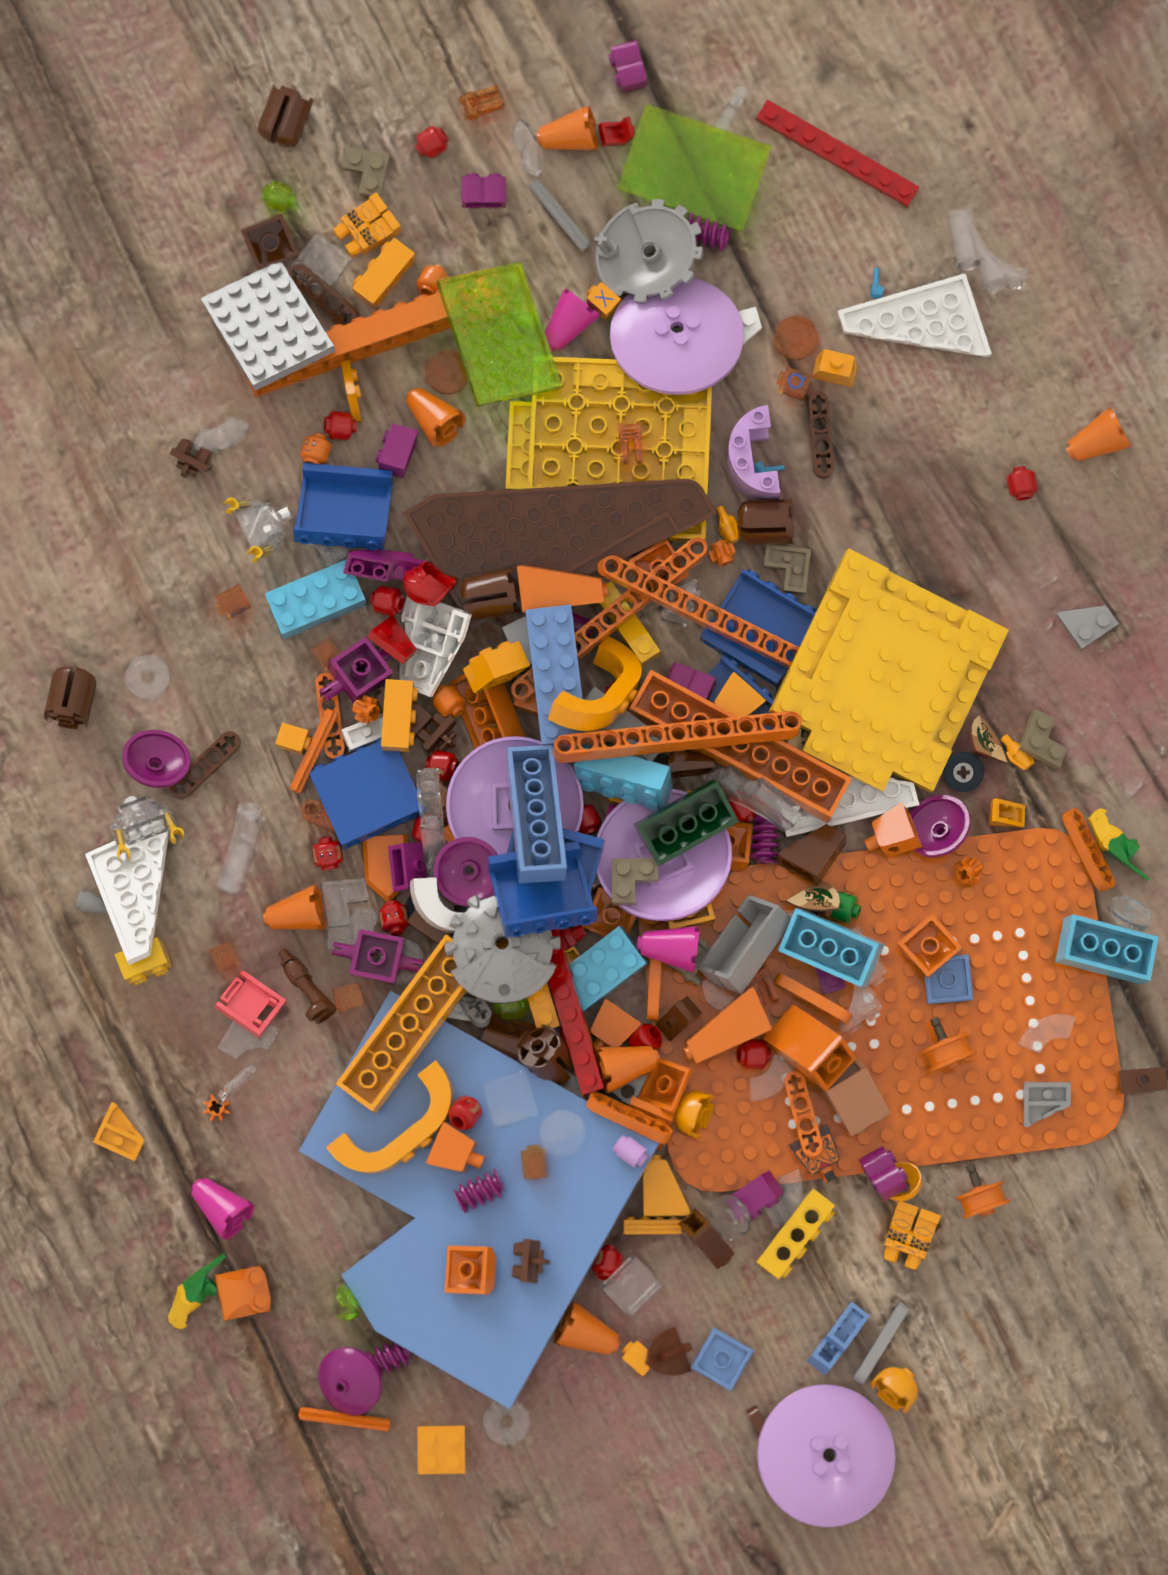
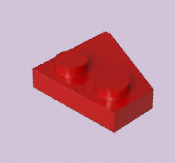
(393, 640)

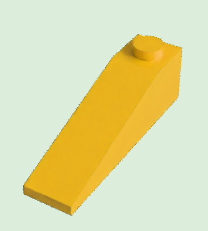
(632, 632)

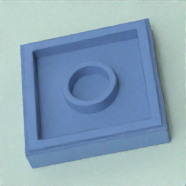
(950, 982)
(722, 1359)

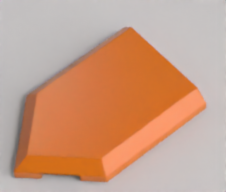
(377, 864)

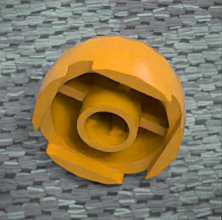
(694, 1112)
(896, 1388)

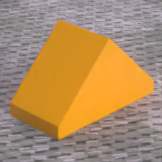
(1006, 814)

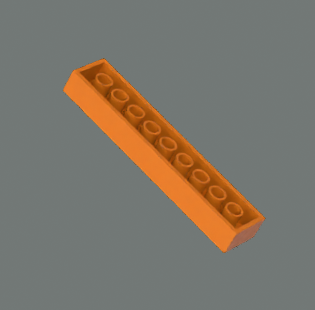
(373, 336)
(793, 772)

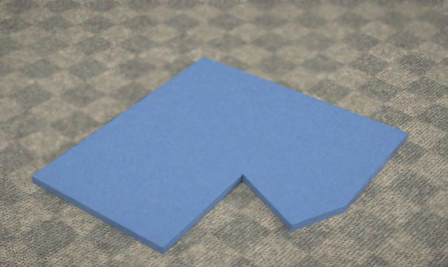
(401, 1283)

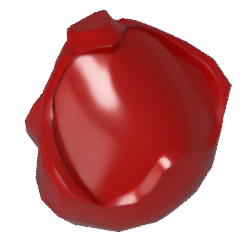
(427, 584)

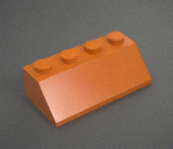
(488, 713)

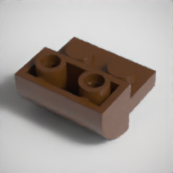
(505, 1034)

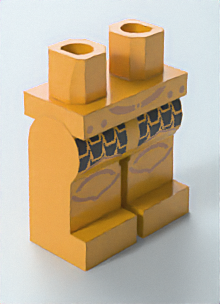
(367, 226)
(907, 1241)

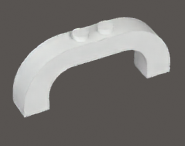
(429, 906)

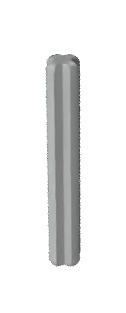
(559, 215)

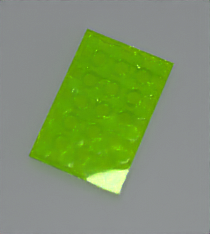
(694, 167)
(499, 334)

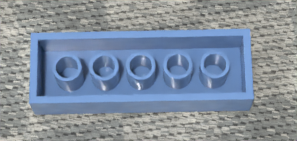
(553, 664)
(536, 814)

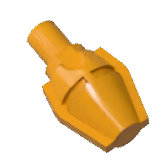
(728, 526)
(1016, 756)

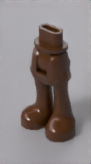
(298, 975)

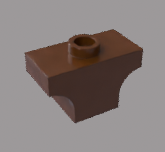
(678, 1018)
(1142, 1080)

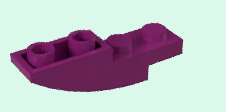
(380, 564)

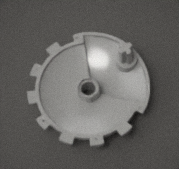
(633, 236)
(493, 972)

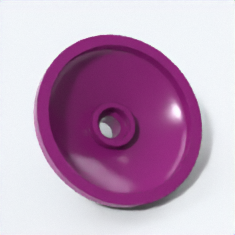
(156, 750)
(940, 815)
(451, 870)
(357, 1375)

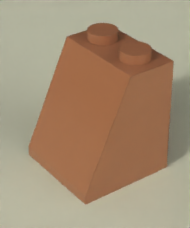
(856, 1099)

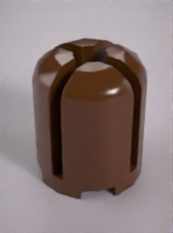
(284, 116)
(766, 522)
(490, 584)
(70, 697)
(550, 1053)

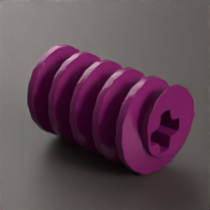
(712, 233)
(765, 841)
(480, 1191)
(390, 1357)

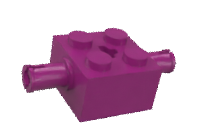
(354, 683)
(369, 944)

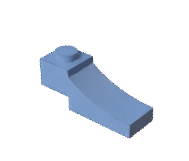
(838, 1338)

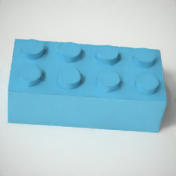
(315, 599)
(626, 779)
(831, 947)
(1107, 949)
(606, 967)

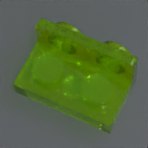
(347, 1299)

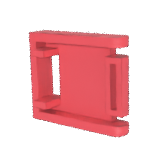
(247, 1002)

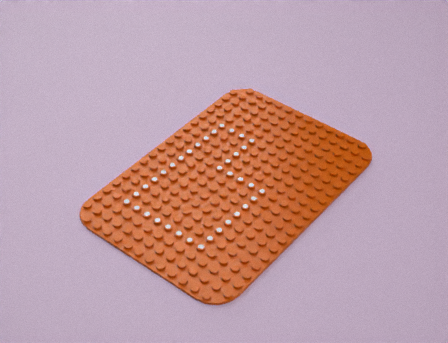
(974, 1111)

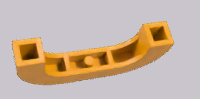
(600, 713)
(407, 1143)

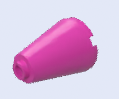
(568, 320)
(671, 946)
(221, 1207)

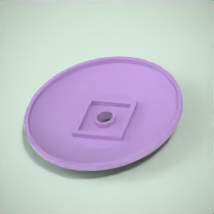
(682, 360)
(480, 794)
(684, 882)
(794, 1464)

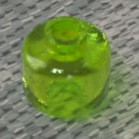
(277, 196)
(512, 1010)

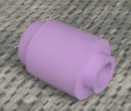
(630, 1151)

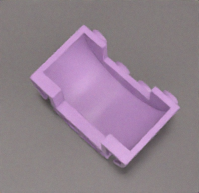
(751, 428)

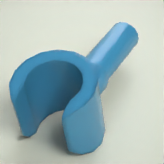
(876, 291)
(759, 467)

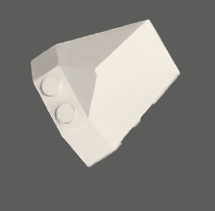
(437, 637)

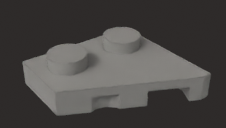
(1087, 624)
(1044, 1099)

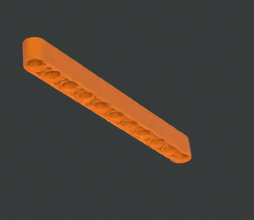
(701, 608)
(615, 610)
(670, 744)

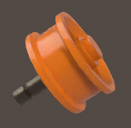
(947, 1051)
(982, 1197)

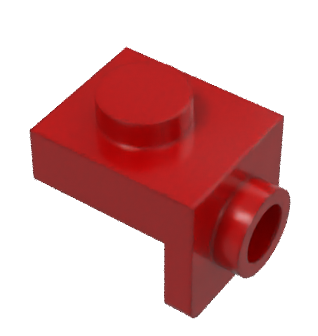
(616, 132)

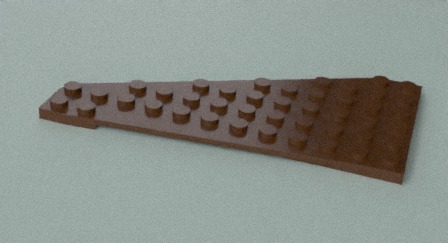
(552, 526)

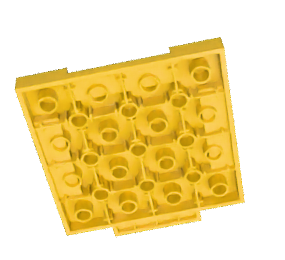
(574, 436)
(886, 675)

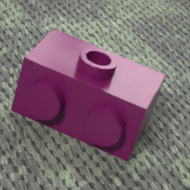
(397, 449)
(406, 864)
(760, 1193)

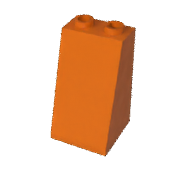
(552, 588)
(729, 1027)
(810, 1047)

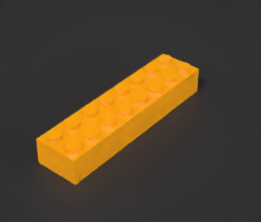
(404, 1031)

